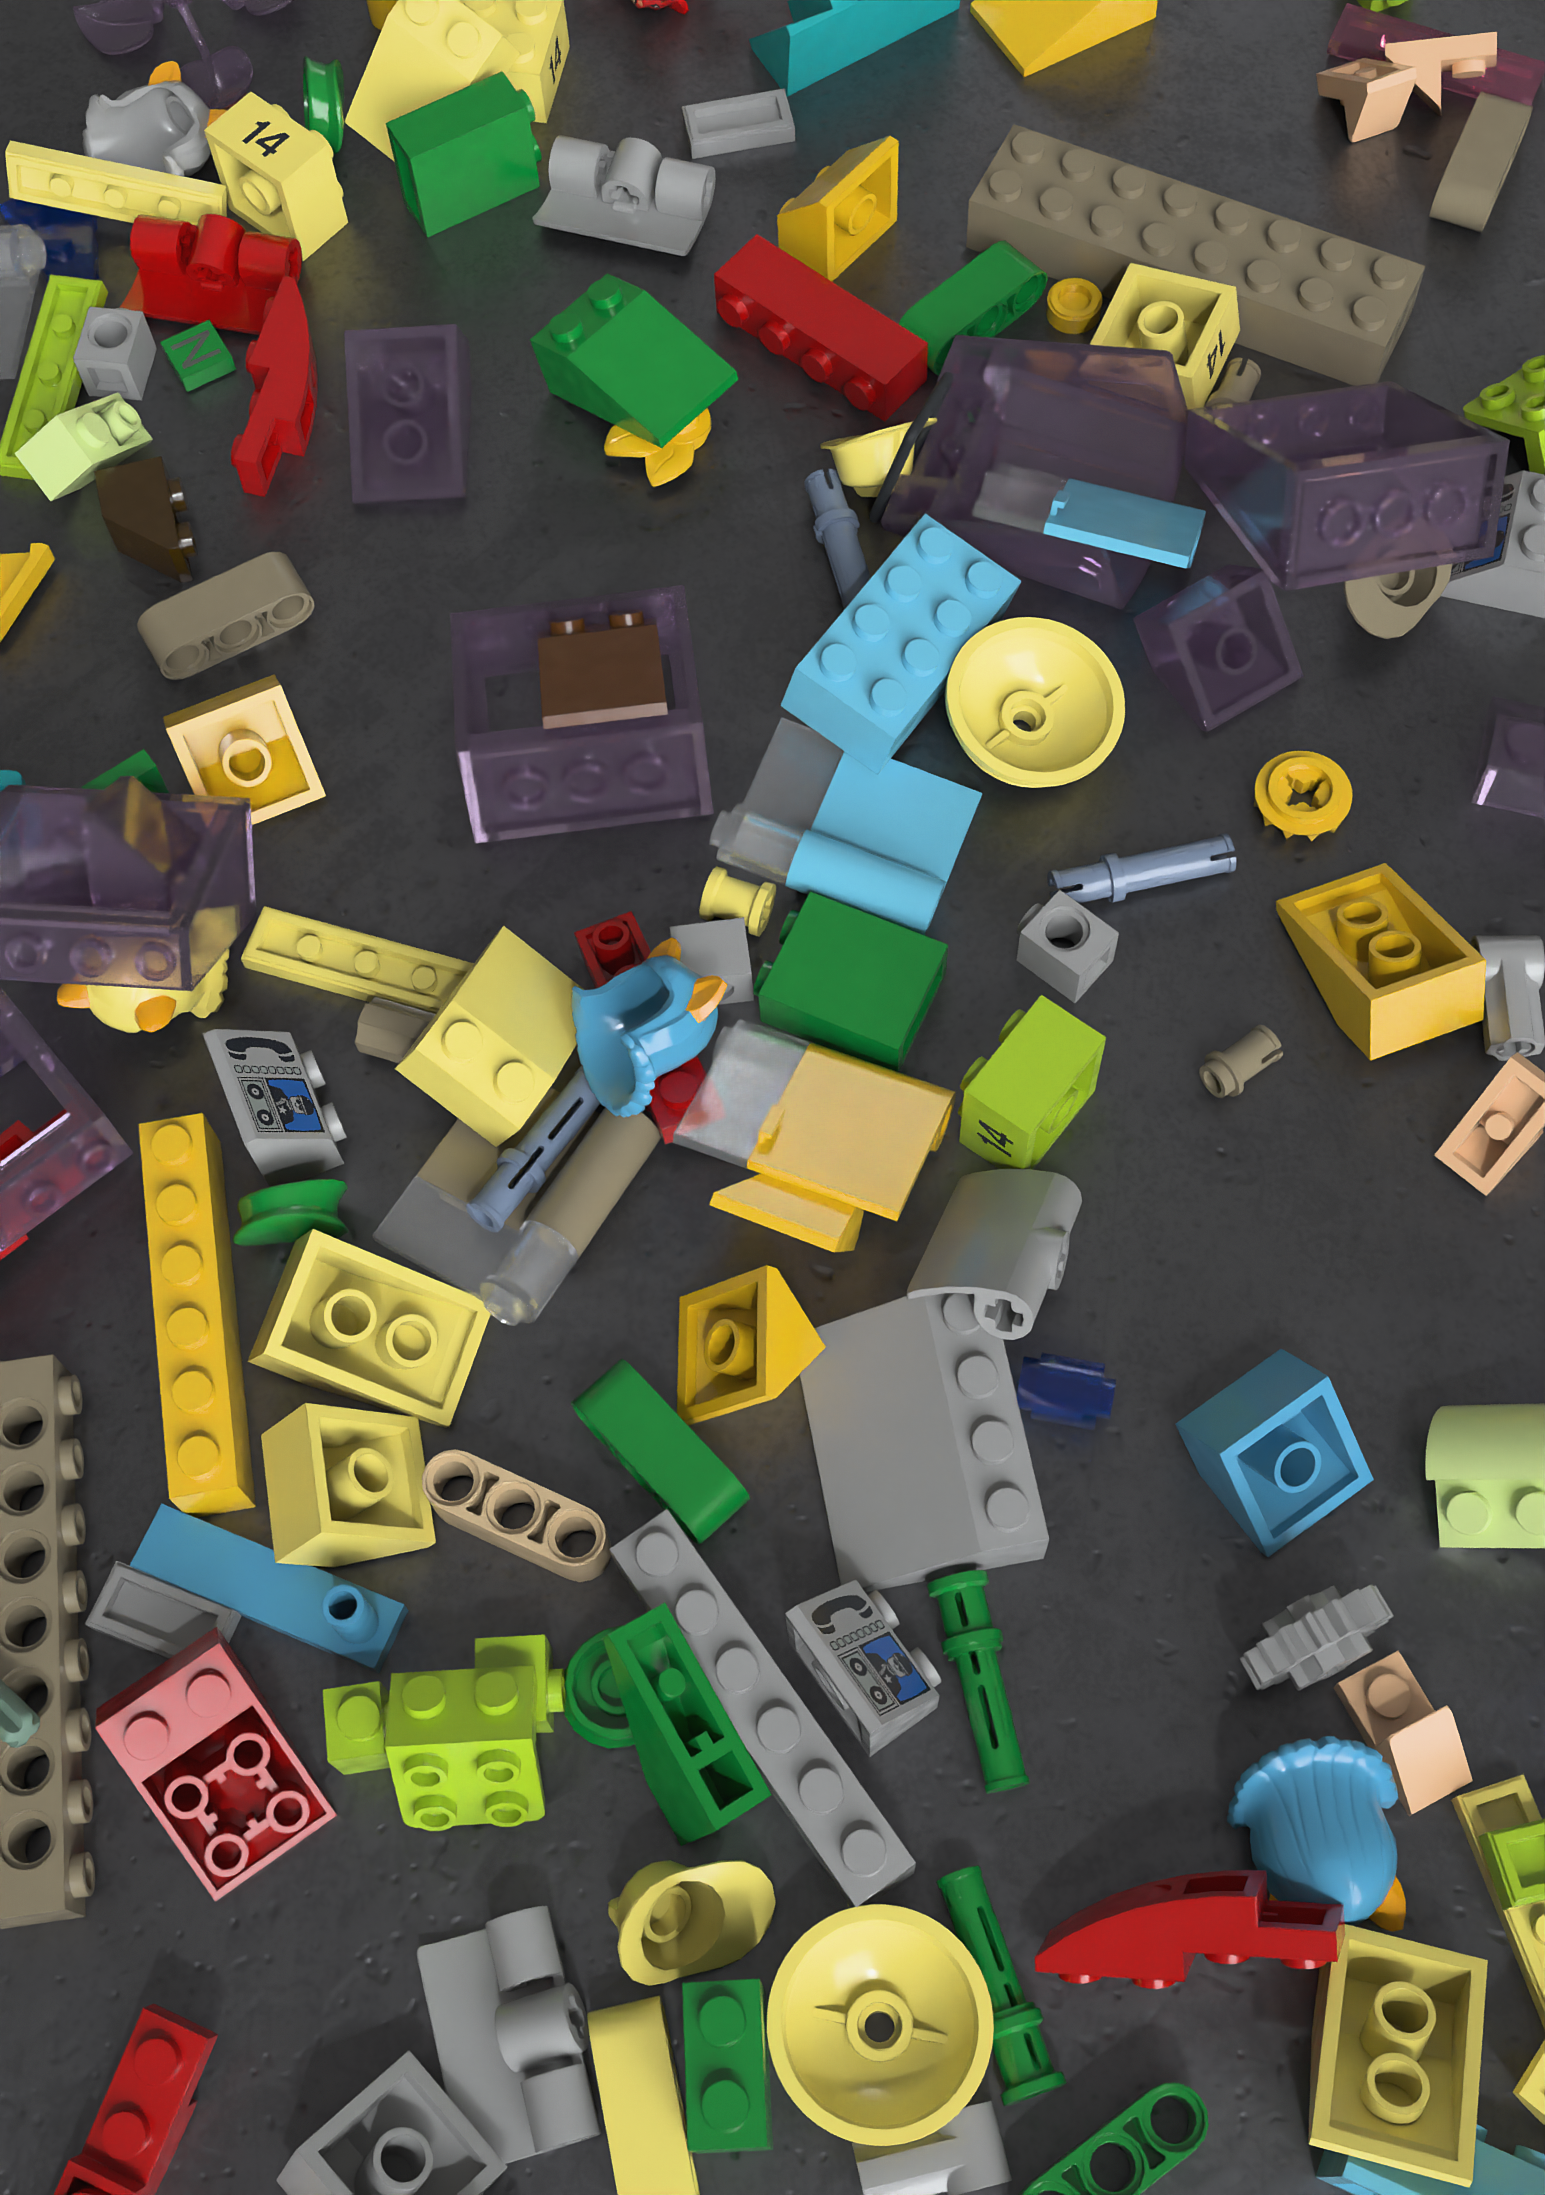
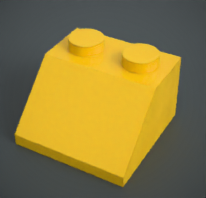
(843, 209)
(246, 749)

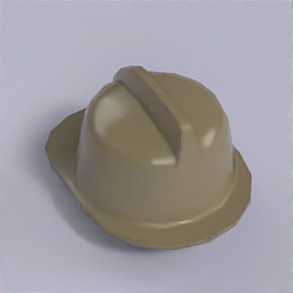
(1396, 601)

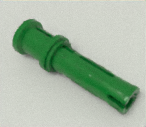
(1003, 1765)
(1016, 2034)

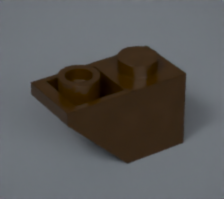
(144, 516)

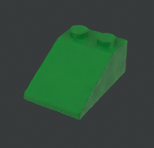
(630, 361)

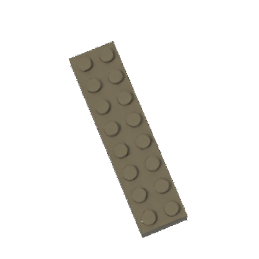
(1296, 286)

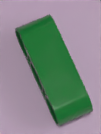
(976, 301)
(660, 1451)
(1134, 2135)

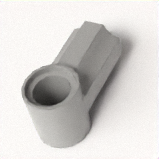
(1512, 994)
(952, 2160)

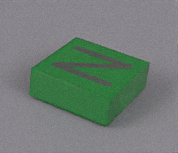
(198, 355)

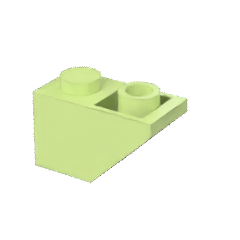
(82, 442)

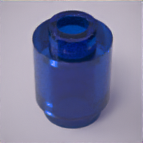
(1065, 1390)

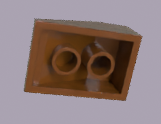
(600, 670)

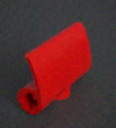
(208, 271)

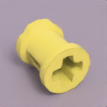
(734, 898)

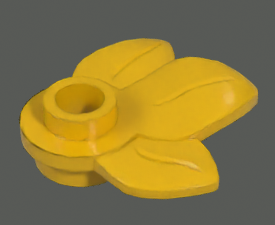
(666, 462)

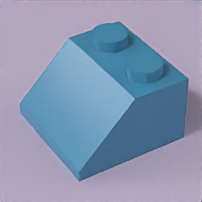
(1276, 1450)

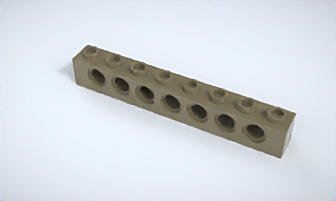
(61, 1879)

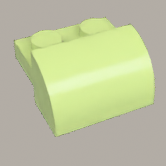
(1489, 1475)

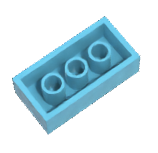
(897, 642)

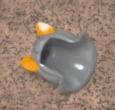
(151, 125)

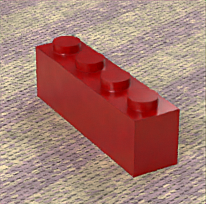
(820, 327)

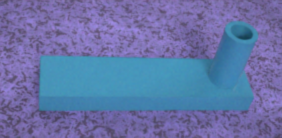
(280, 1596)

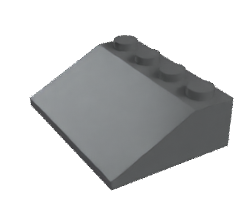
(920, 1445)

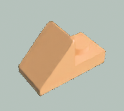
(1463, 55)
(1370, 92)
(1498, 1126)
(1406, 1731)

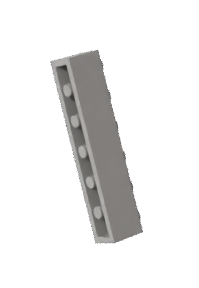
(771, 1719)

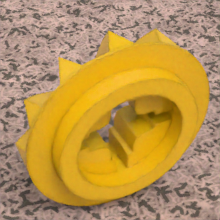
(1302, 773)

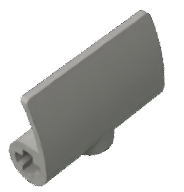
(626, 194)
(1002, 1243)
(511, 2035)

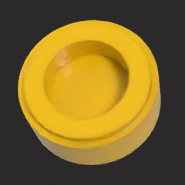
(1074, 305)

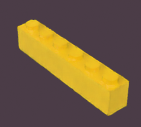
(196, 1318)

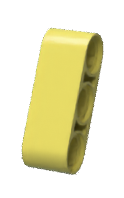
(641, 2099)

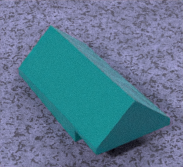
(838, 33)

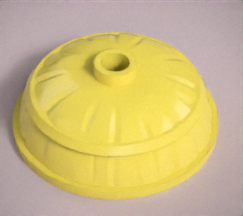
(1040, 676)
(891, 1965)

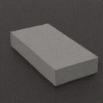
(738, 123)
(156, 1613)

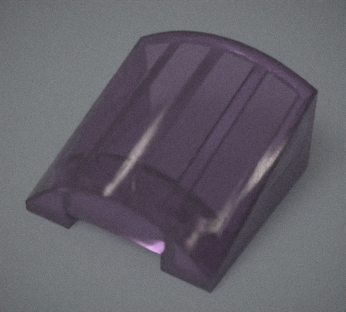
(1057, 410)

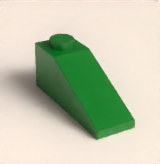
(681, 1728)

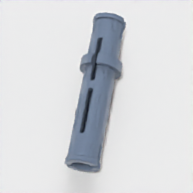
(837, 530)
(1116, 876)
(495, 1199)

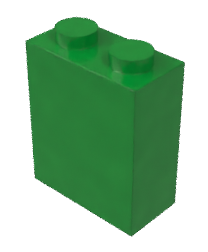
(465, 153)
(851, 981)
(727, 2066)

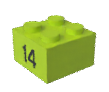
(1029, 1086)

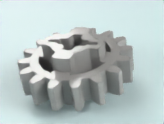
(1316, 1637)

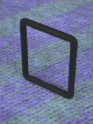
(914, 436)

